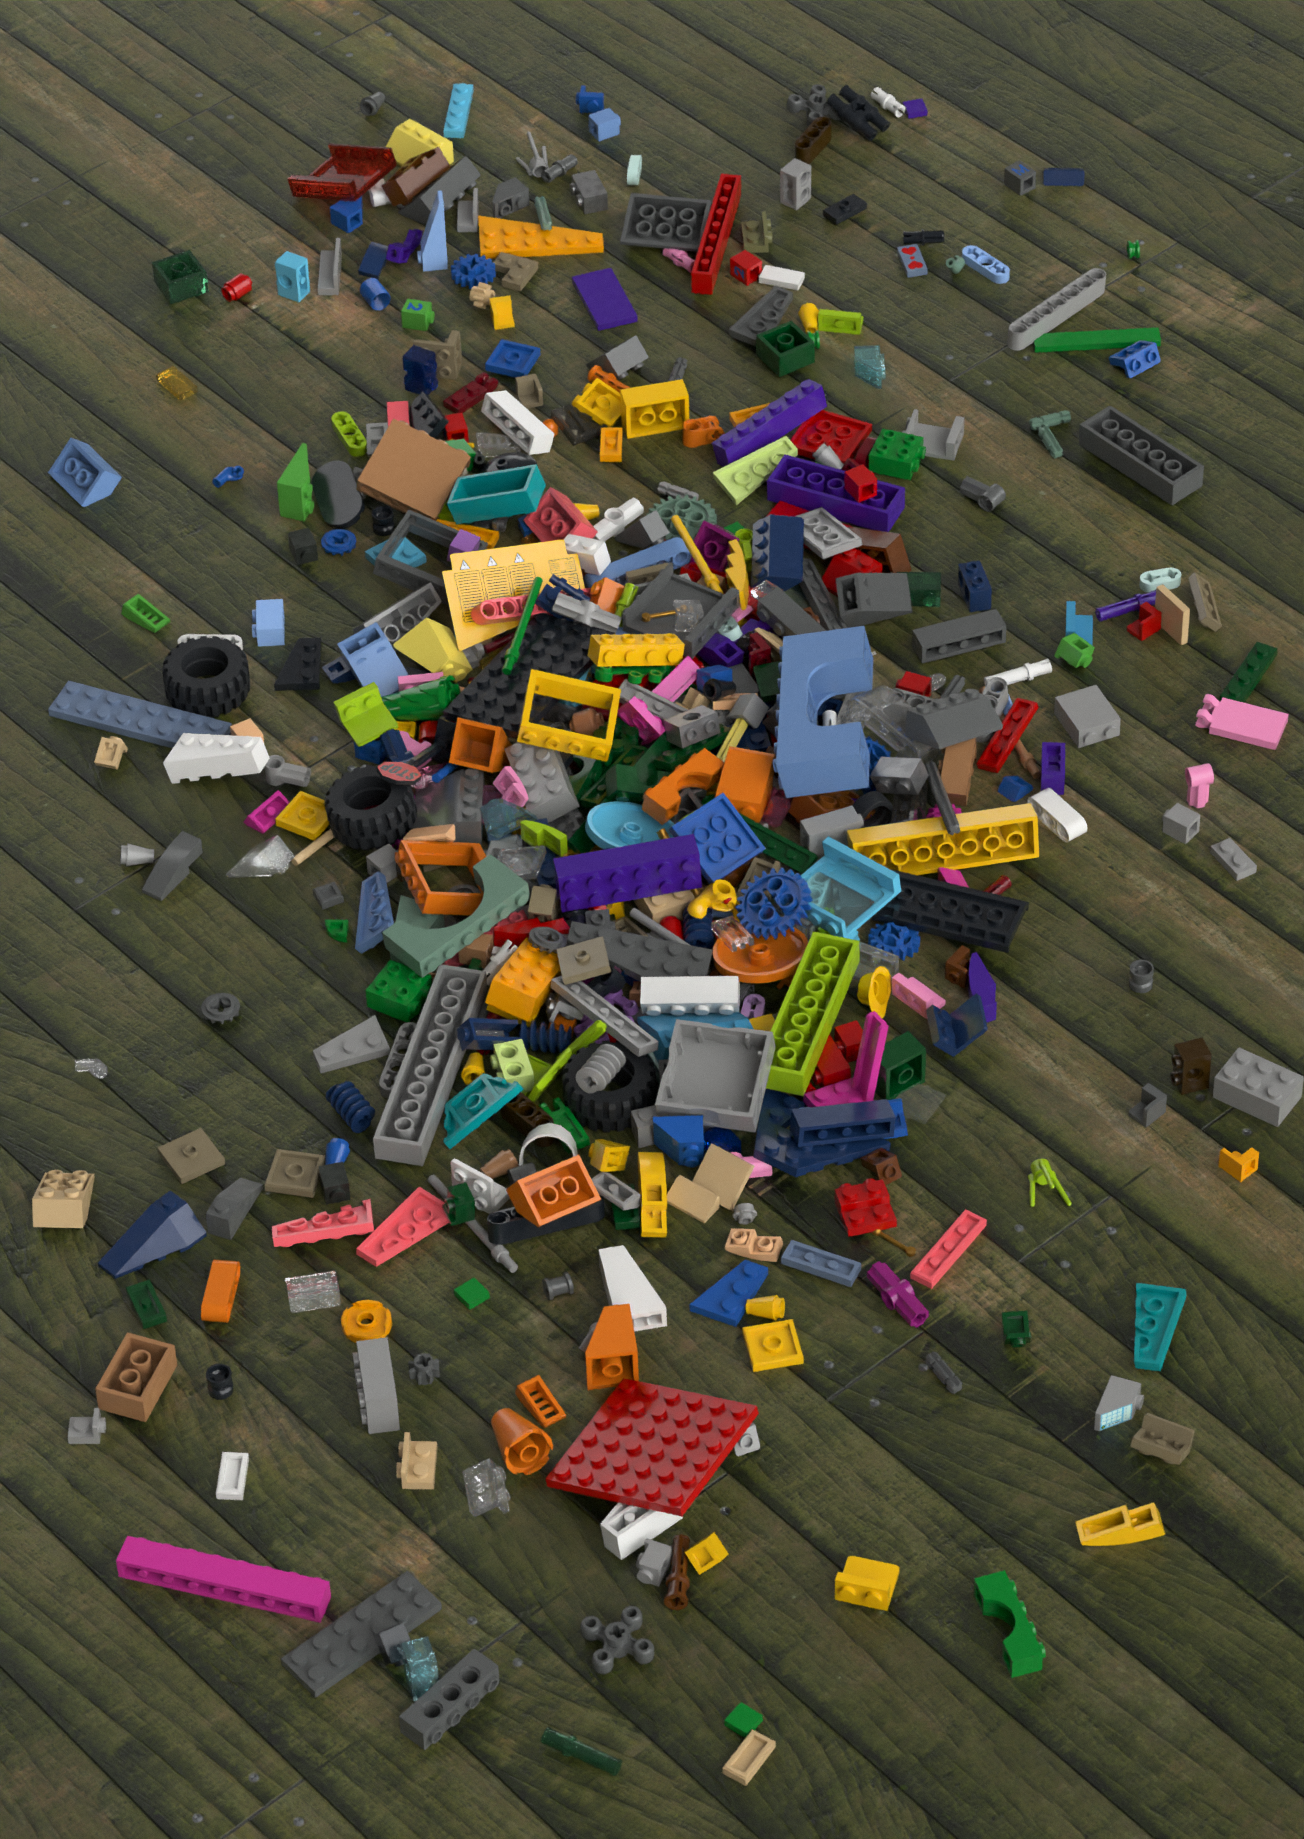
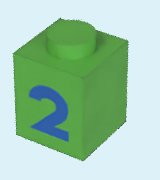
(417, 315)

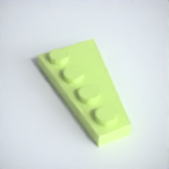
(751, 471)

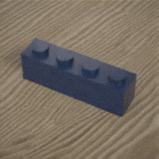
(842, 1123)

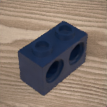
(974, 586)

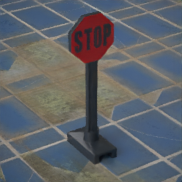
(407, 773)

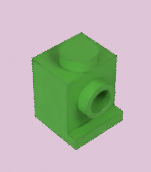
(1075, 651)

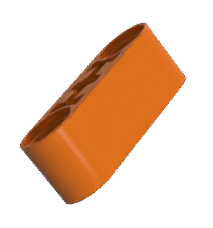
(220, 1291)

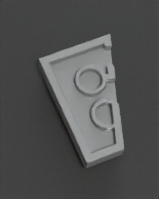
(352, 1047)

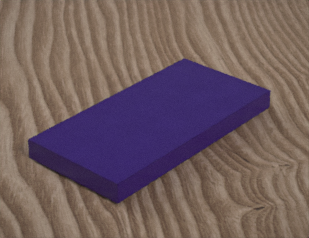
(604, 299)

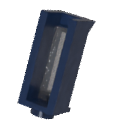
(483, 1033)

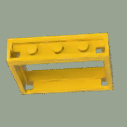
(574, 691)

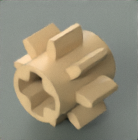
(481, 294)

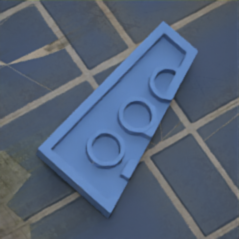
(374, 912)

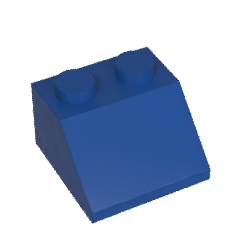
(680, 1138)

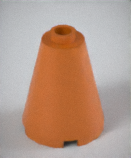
(520, 1442)

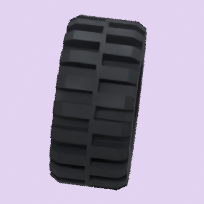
(204, 658)
(372, 826)
(610, 1108)

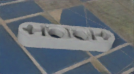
(395, 1058)

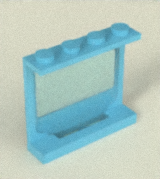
(847, 889)

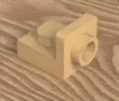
(110, 752)

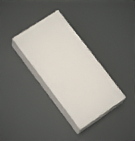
(781, 277)
(232, 1476)

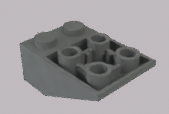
(872, 597)

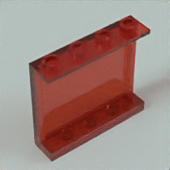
(345, 174)

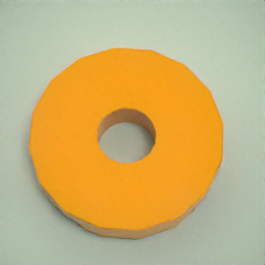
(366, 1309)

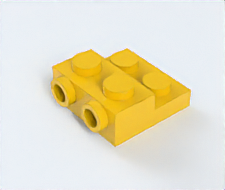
(600, 403)

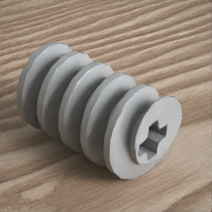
(600, 1068)

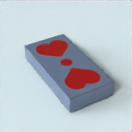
(912, 260)

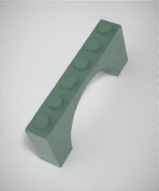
(429, 948)

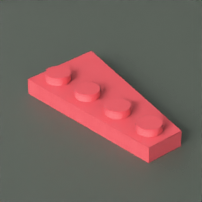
(325, 1226)

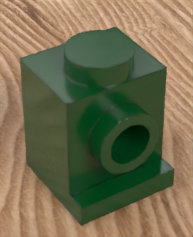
(459, 1204)

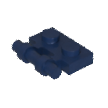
(549, 594)

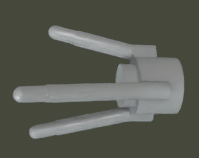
(536, 163)

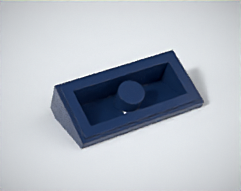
(1063, 176)

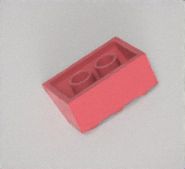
(557, 518)

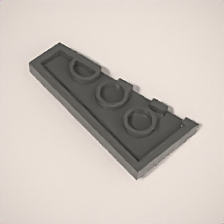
(762, 316)

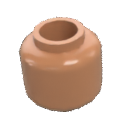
(586, 721)

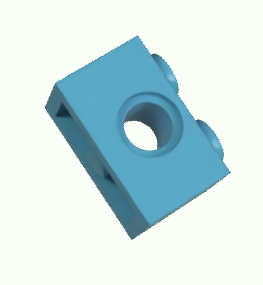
(292, 276)

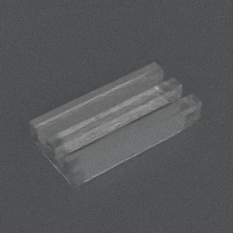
(728, 935)

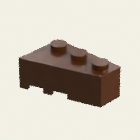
(415, 176)
(885, 548)

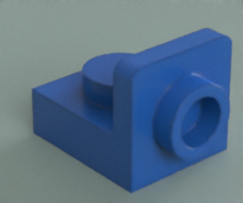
(371, 752)

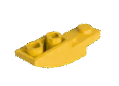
(653, 1194)

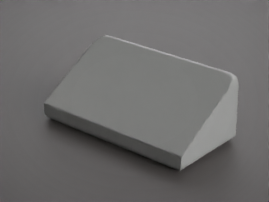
(616, 1191)

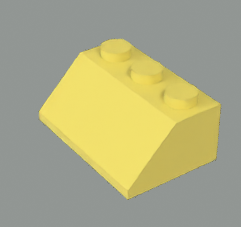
(414, 139)

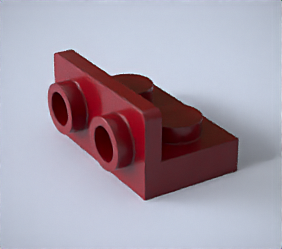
(758, 652)

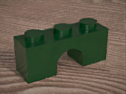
(589, 773)
(624, 785)

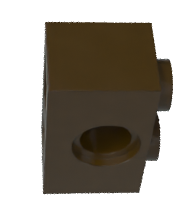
(1191, 1066)

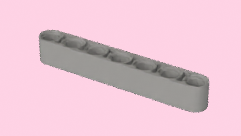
(1056, 309)

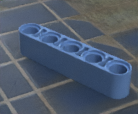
(669, 551)

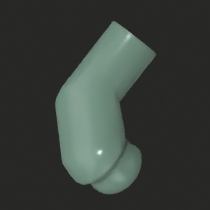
(956, 264)

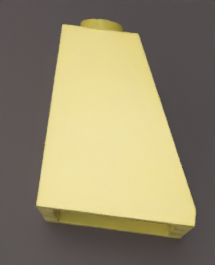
(435, 649)

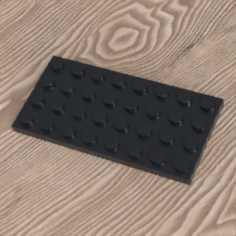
(547, 646)

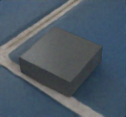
(328, 895)

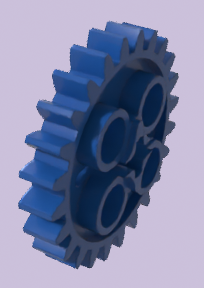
(789, 893)

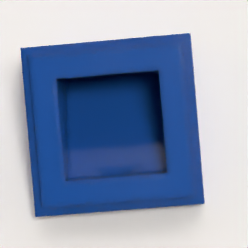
(1014, 788)

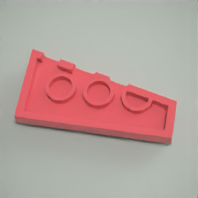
(407, 1225)

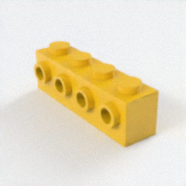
(636, 650)

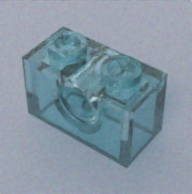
(419, 1666)

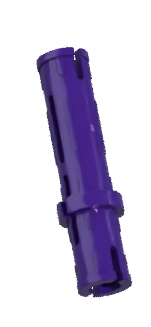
(1124, 606)

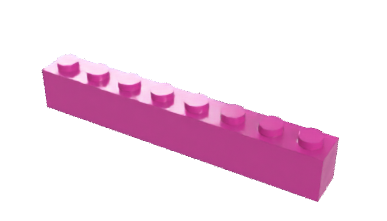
(224, 1578)

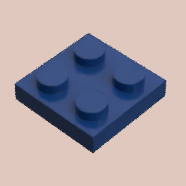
(512, 359)

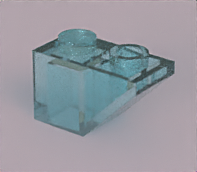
(870, 365)

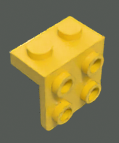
(866, 1582)

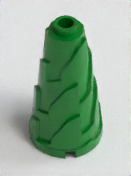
(422, 701)

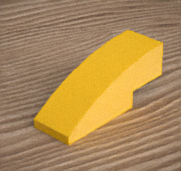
(1121, 1526)

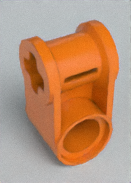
(700, 431)

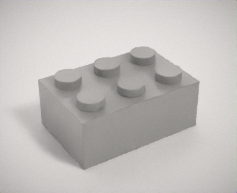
(1258, 1087)
(377, 1385)

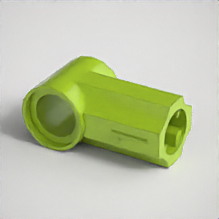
(745, 541)

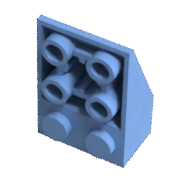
(373, 659)

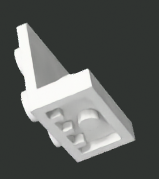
(486, 1193)

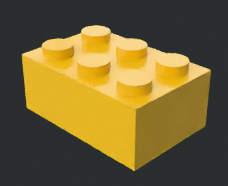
(654, 408)

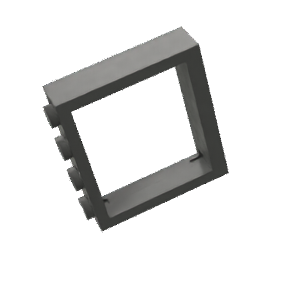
(405, 574)

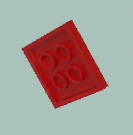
(840, 432)

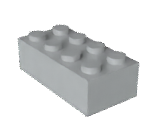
(544, 780)

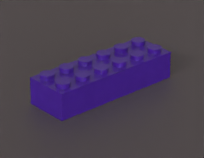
(818, 486)
(627, 873)

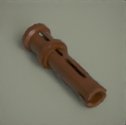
(677, 1581)

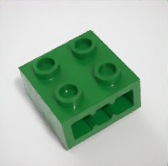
(896, 454)
(398, 991)

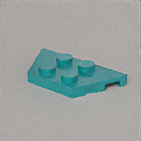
(475, 1105)

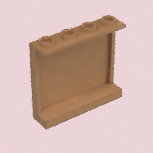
(412, 470)

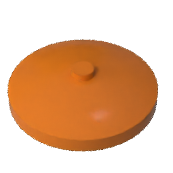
(763, 961)

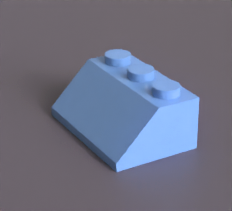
(84, 473)

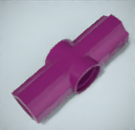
(897, 1294)

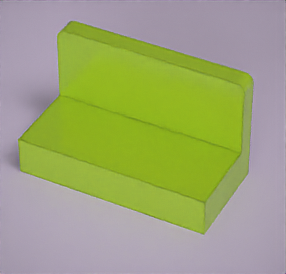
(840, 321)

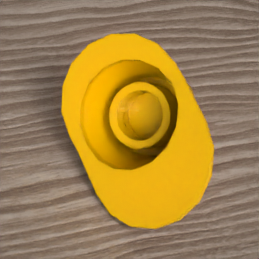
(875, 990)

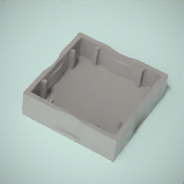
(716, 1074)

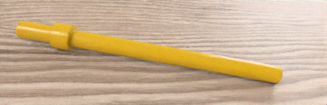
(710, 579)

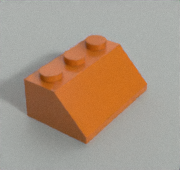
(553, 1192)

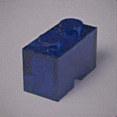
(420, 369)

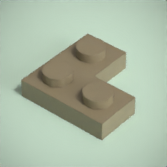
(517, 270)

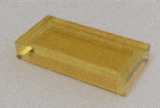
(176, 383)

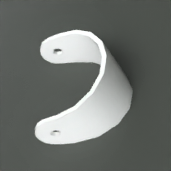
(550, 1130)

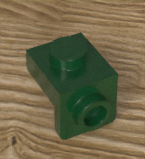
(1015, 1328)

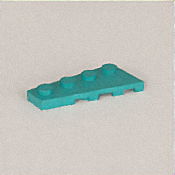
(1155, 1323)

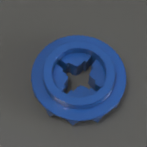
(338, 536)

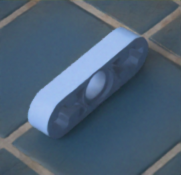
(996, 271)

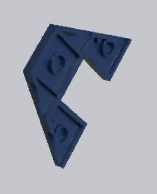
(778, 1147)

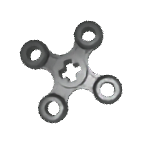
(814, 107)
(617, 1640)

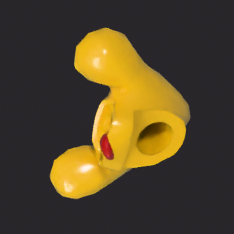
(716, 896)

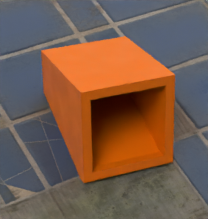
(479, 746)

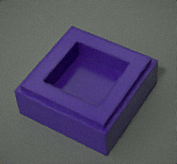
(915, 108)

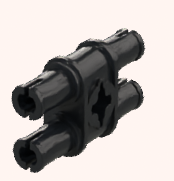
(858, 113)

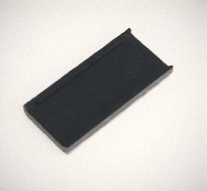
(954, 912)

